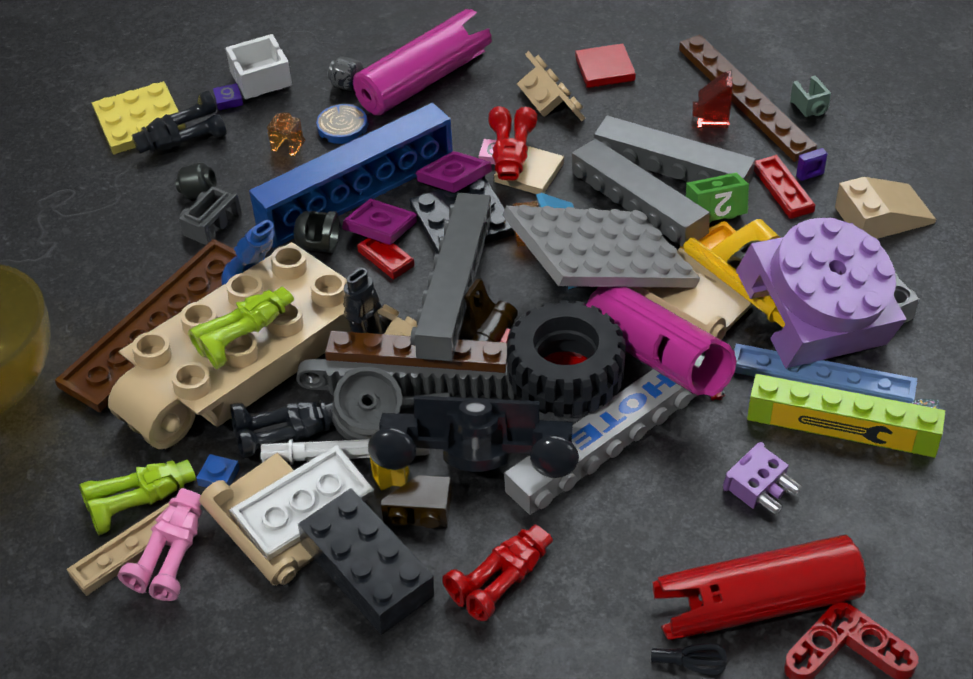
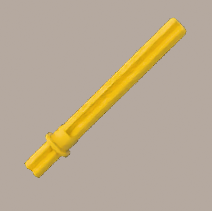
(730, 277)

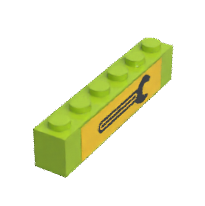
(846, 415)

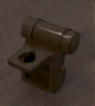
(483, 317)

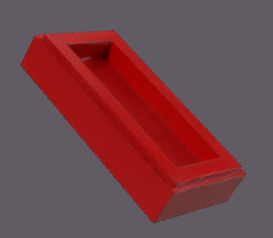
(386, 257)

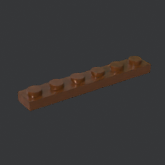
(398, 351)

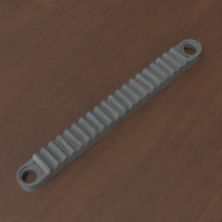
(410, 378)

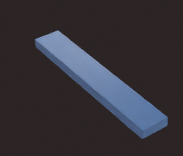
(827, 374)

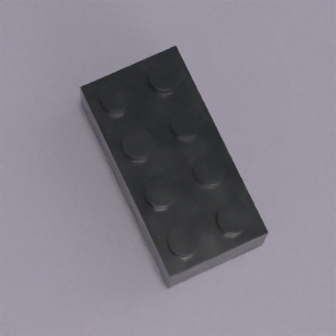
(366, 560)

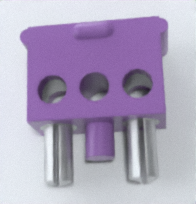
(758, 476)

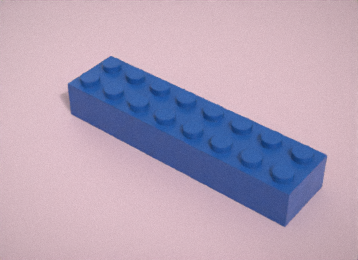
(354, 171)

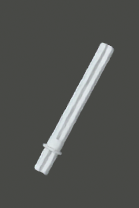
(309, 450)

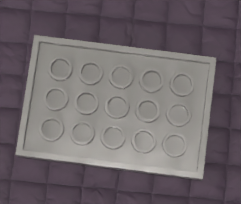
(600, 247)

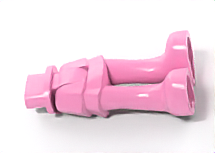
(173, 528)

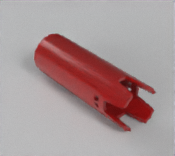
(764, 585)

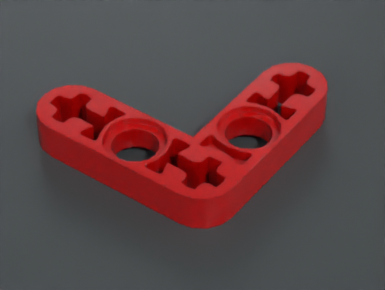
(851, 635)

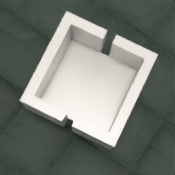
(258, 66)

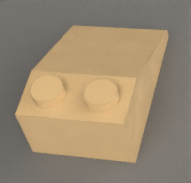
(881, 206)

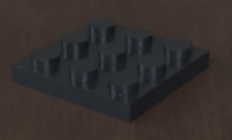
(433, 210)

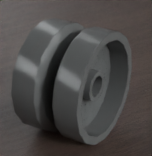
(362, 399)

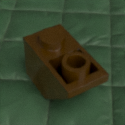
(419, 503)

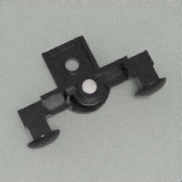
(475, 435)

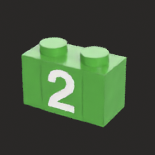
(720, 195)

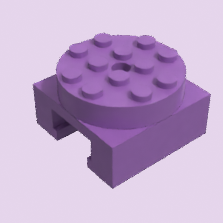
(828, 287)

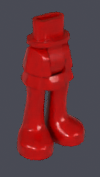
(511, 152)
(513, 558)

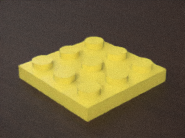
(129, 111)

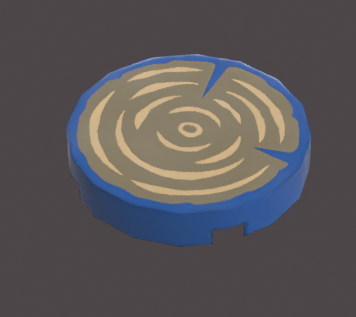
(342, 123)

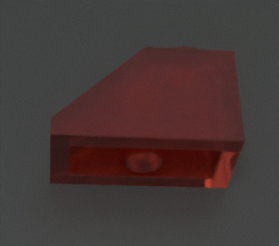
(714, 103)

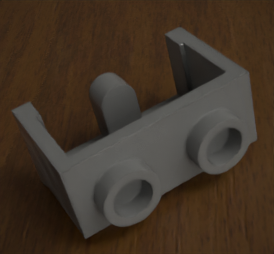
(208, 209)

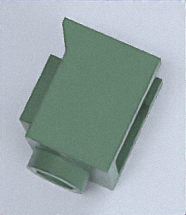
(814, 102)

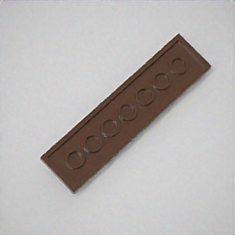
(101, 366)

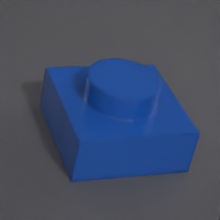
(217, 469)

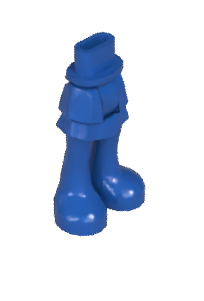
(250, 250)

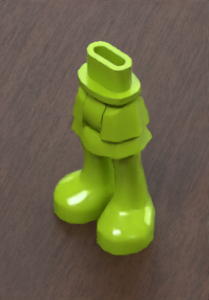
(250, 316)
(154, 484)

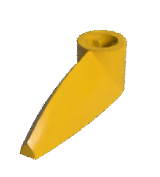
(753, 231)

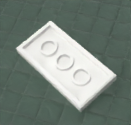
(274, 513)

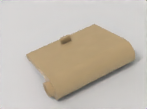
(708, 306)
(221, 497)

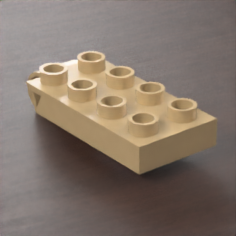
(176, 382)

